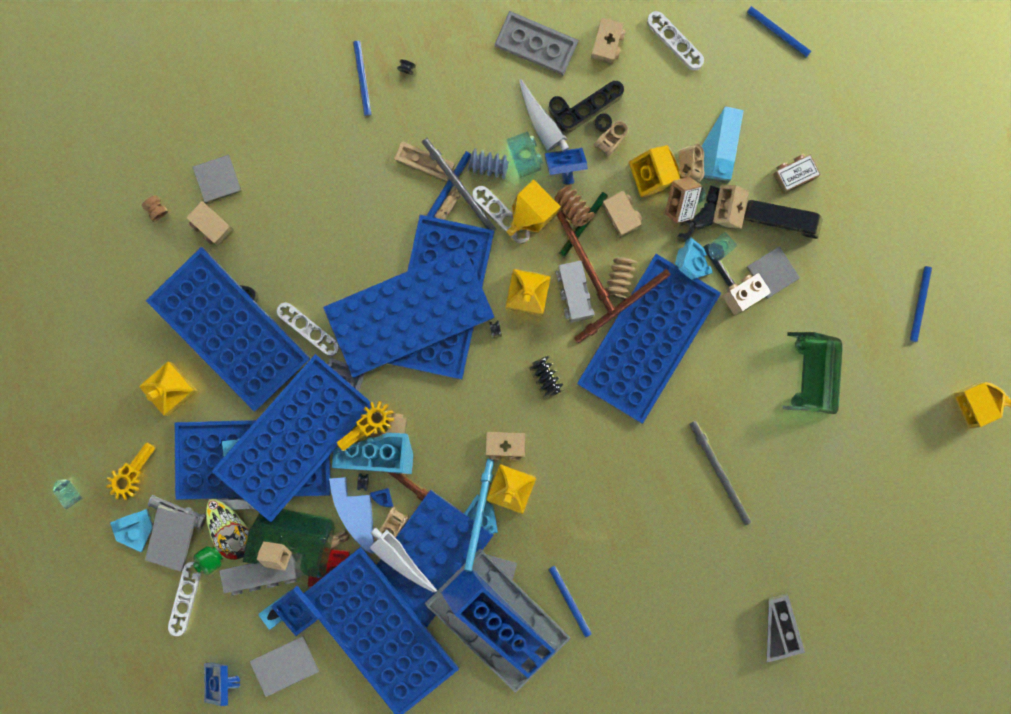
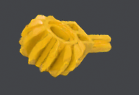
(367, 426)
(130, 473)

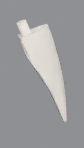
(545, 126)
(394, 554)

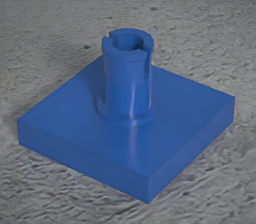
(566, 163)
(296, 611)
(217, 684)

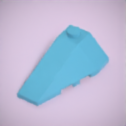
(722, 145)
(381, 454)

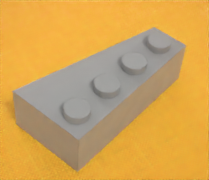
(256, 575)

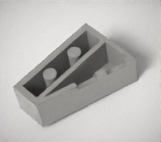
(574, 292)
(783, 631)

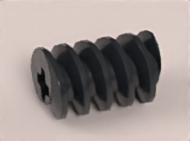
(546, 377)

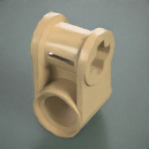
(609, 140)
(692, 161)
(392, 524)

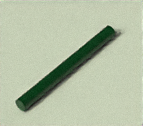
(579, 230)

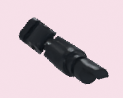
(704, 217)

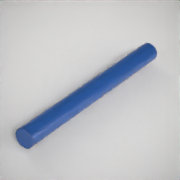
(779, 31)
(362, 78)
(448, 186)
(921, 304)
(569, 600)

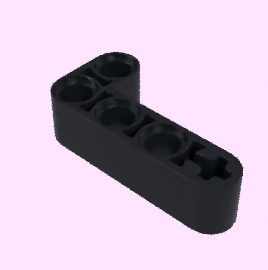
(588, 103)
(784, 217)

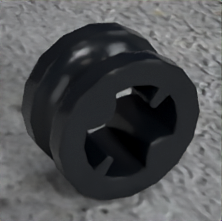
(406, 67)
(599, 126)
(495, 328)
(363, 482)

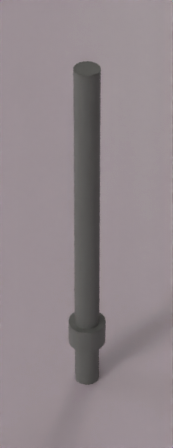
(436, 155)
(702, 440)

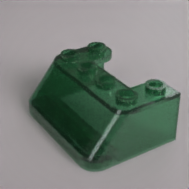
(298, 532)

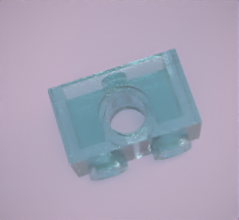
(524, 165)

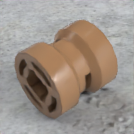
(155, 208)

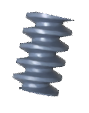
(488, 163)

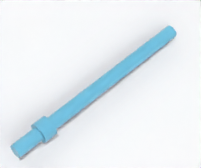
(486, 480)

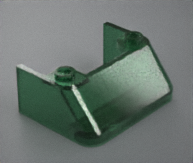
(820, 373)

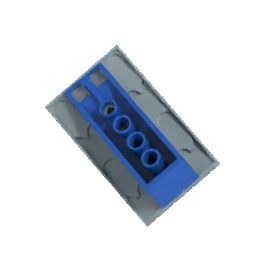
(498, 621)

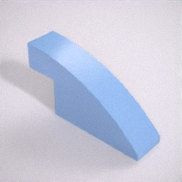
(354, 512)

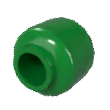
(207, 560)

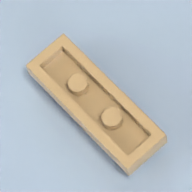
(420, 160)

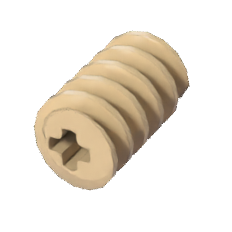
(620, 276)

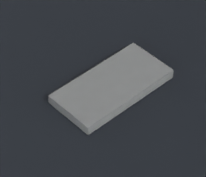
(536, 43)

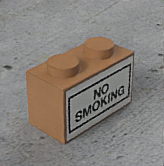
(797, 173)
(683, 199)

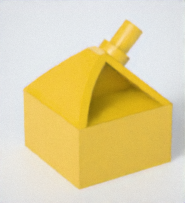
(654, 170)
(532, 209)
(527, 292)
(168, 389)
(982, 403)
(511, 489)

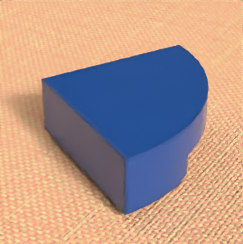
(382, 497)

